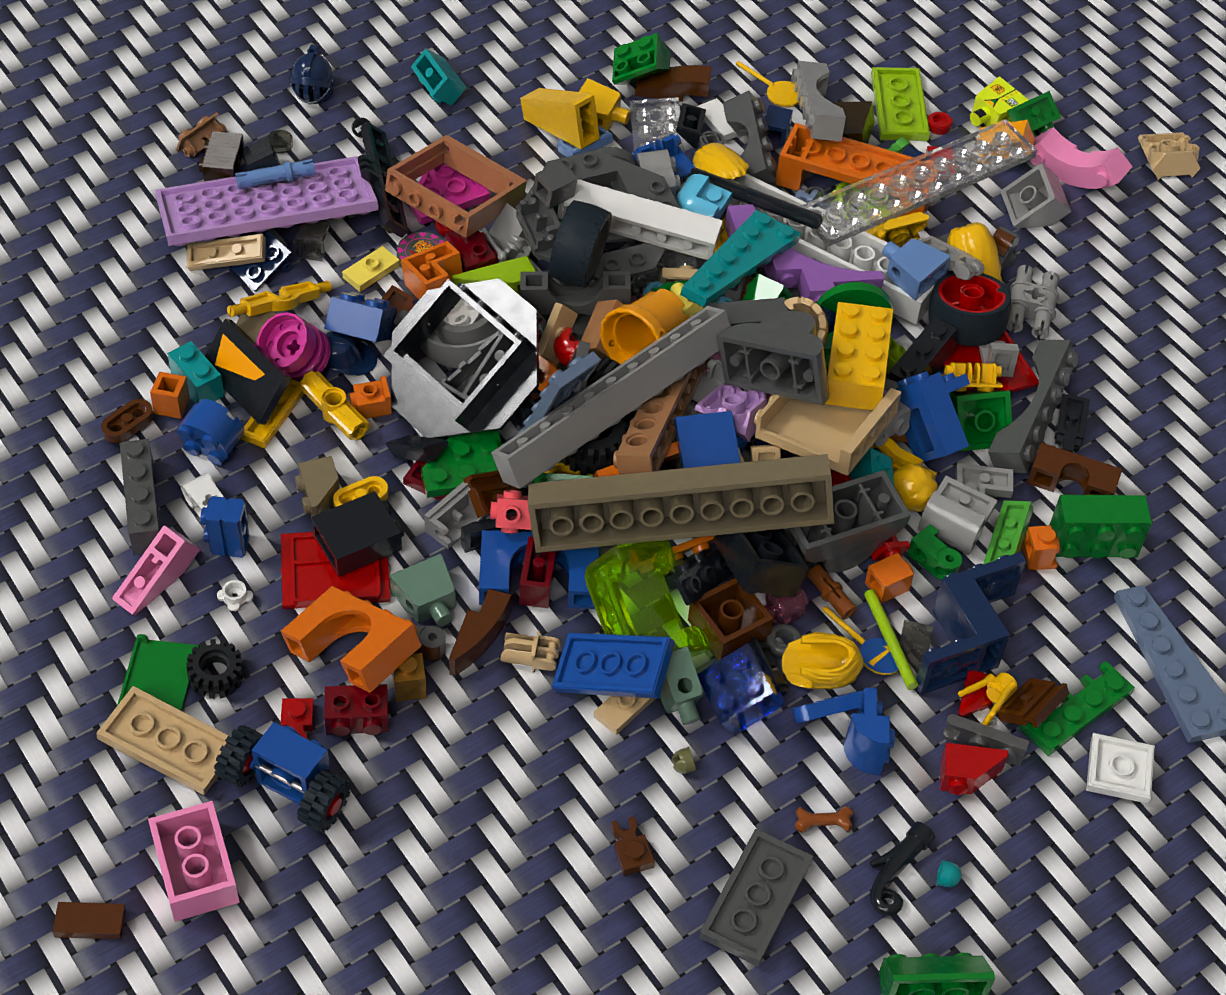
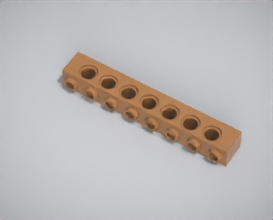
(654, 427)

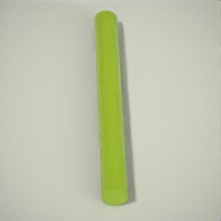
(891, 639)

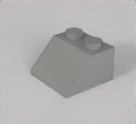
(1035, 199)

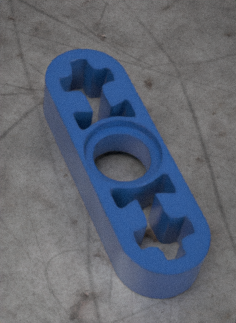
(828, 706)

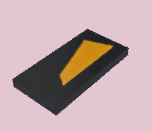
(247, 371)

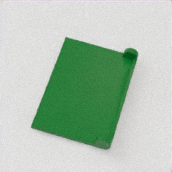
(159, 670)

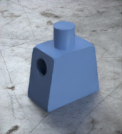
(915, 266)

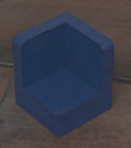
(779, 121)

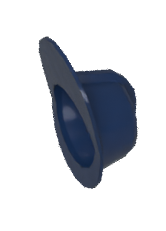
(349, 356)

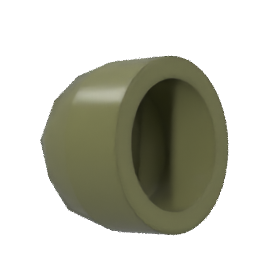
(683, 761)

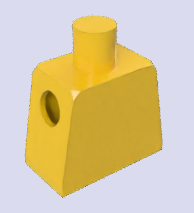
(607, 104)

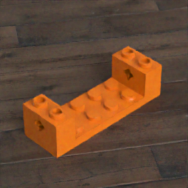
(839, 160)

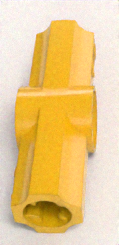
(334, 405)

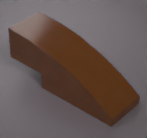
(676, 82)
(479, 631)

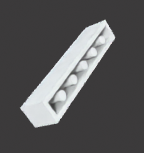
(651, 220)

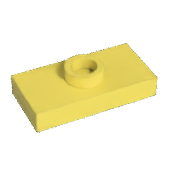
(371, 268)

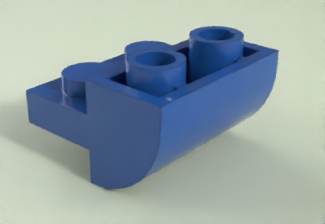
(869, 735)

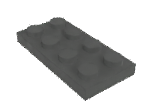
(756, 897)

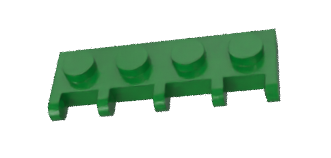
(1080, 710)

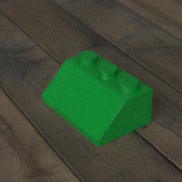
(936, 975)

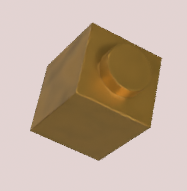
(410, 679)

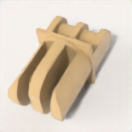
(531, 651)

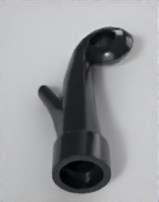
(917, 839)

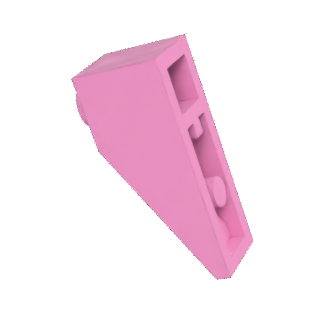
(156, 570)

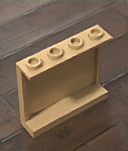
(825, 429)

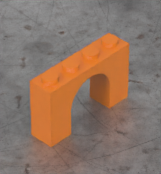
(338, 613)

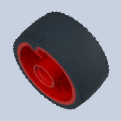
(973, 306)

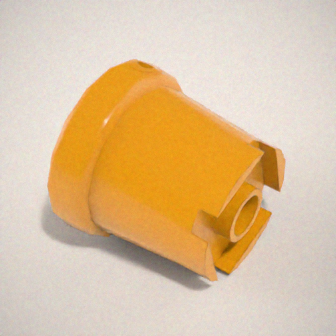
(641, 323)

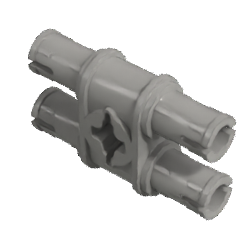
(1033, 301)

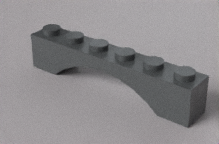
(1018, 442)

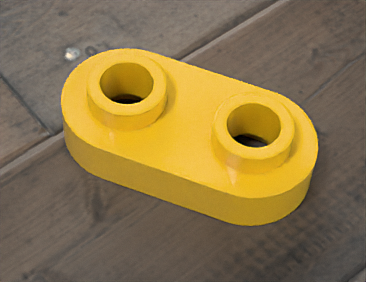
(360, 489)

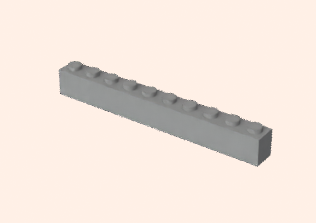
(610, 398)

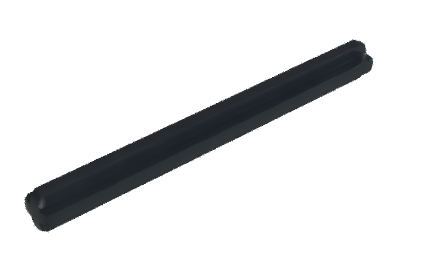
(764, 201)

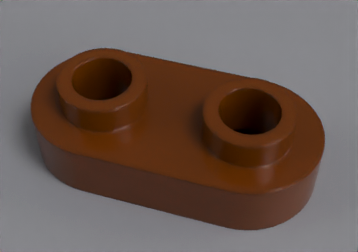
(124, 421)

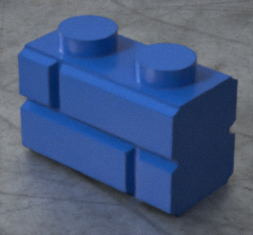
(226, 526)

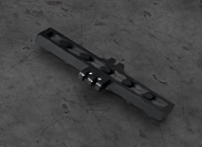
(374, 170)

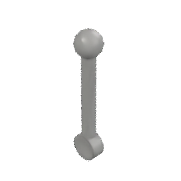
(502, 255)

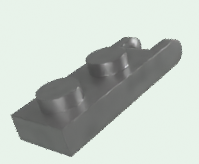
(975, 734)

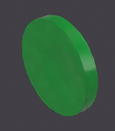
(855, 293)

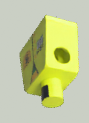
(994, 101)

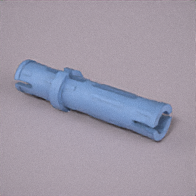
(268, 175)

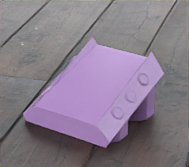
(741, 403)

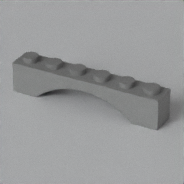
(822, 117)

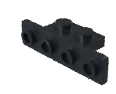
(699, 575)

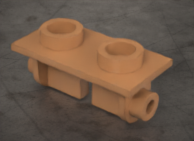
(192, 140)

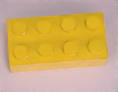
(859, 355)

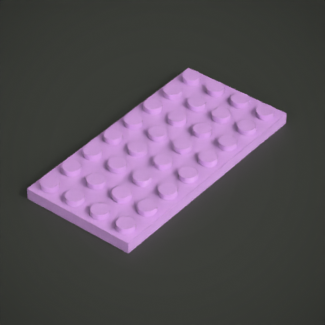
(221, 209)

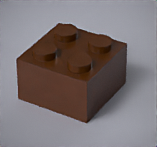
(730, 618)

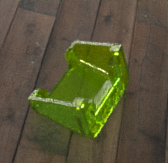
(634, 596)

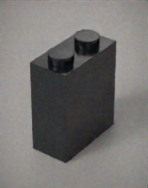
(357, 533)

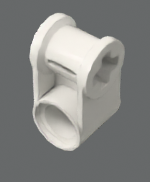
(199, 491)

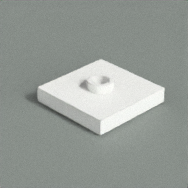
(1120, 768)

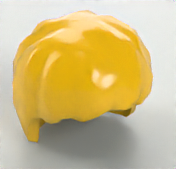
(914, 485)

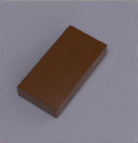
(89, 920)

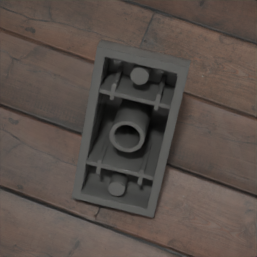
(776, 357)
(864, 515)

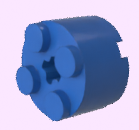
(210, 431)

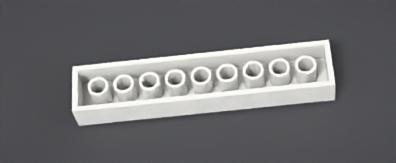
(858, 252)

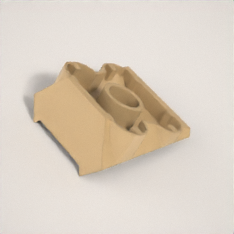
(1170, 154)

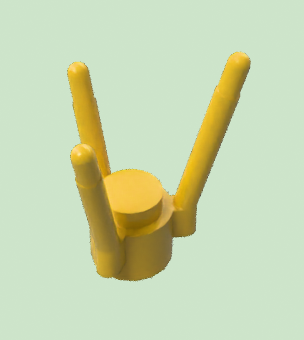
(998, 691)

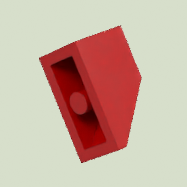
(969, 767)

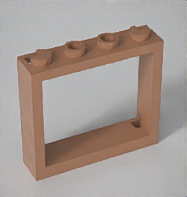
(469, 163)

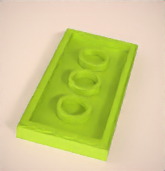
(900, 104)

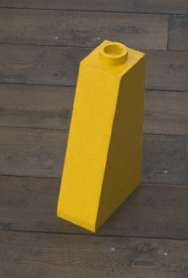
(563, 114)

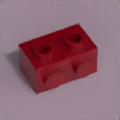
(473, 250)
(356, 710)

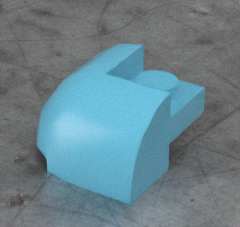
(703, 197)

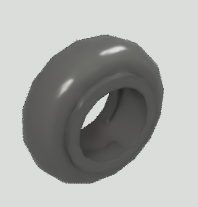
(781, 630)

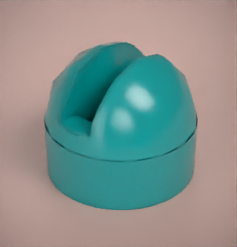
(948, 874)

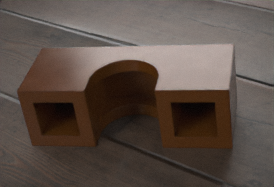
(1058, 465)

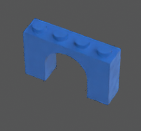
(506, 551)

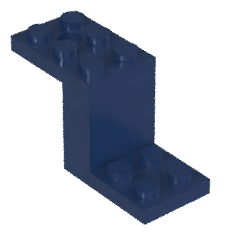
(970, 622)

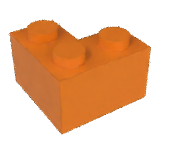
(431, 268)

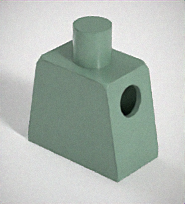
(425, 590)
(681, 687)

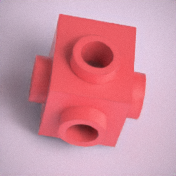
(511, 522)

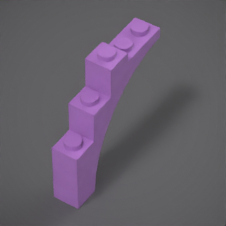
(798, 270)

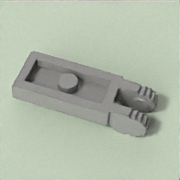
(960, 262)

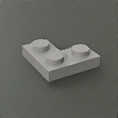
(986, 479)

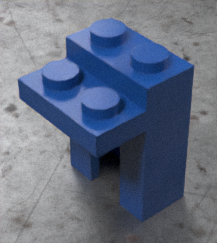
(933, 420)

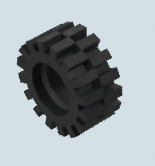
(214, 683)

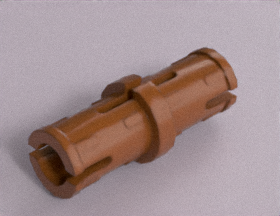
(831, 591)

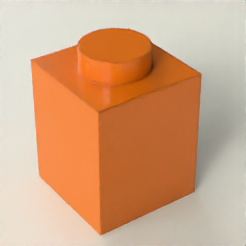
(170, 395)
(889, 577)

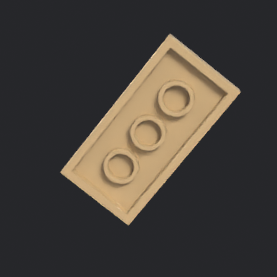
(164, 739)

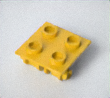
(983, 380)

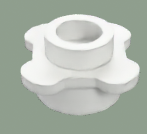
(233, 588)

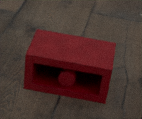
(537, 576)

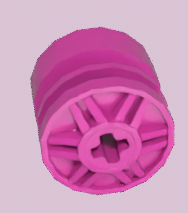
(294, 344)

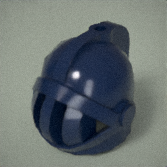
(315, 71)

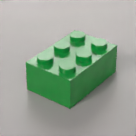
(1101, 525)

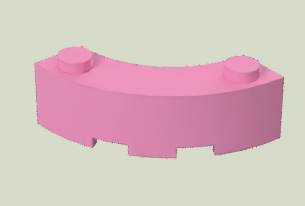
(1077, 167)

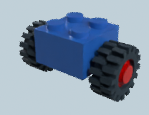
(288, 767)

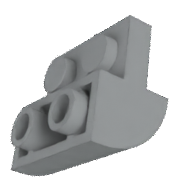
(957, 514)

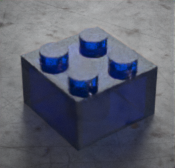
(741, 689)

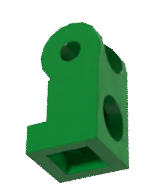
(934, 554)

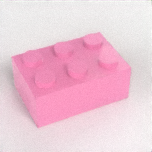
(193, 861)

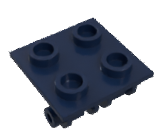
(275, 258)

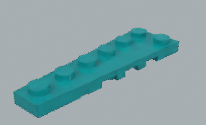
(740, 255)

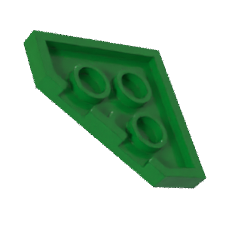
(461, 458)

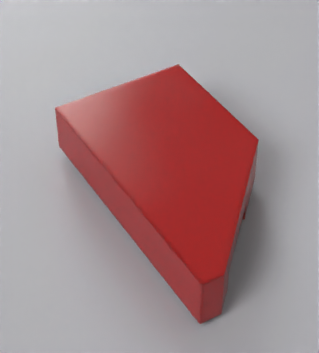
(976, 700)

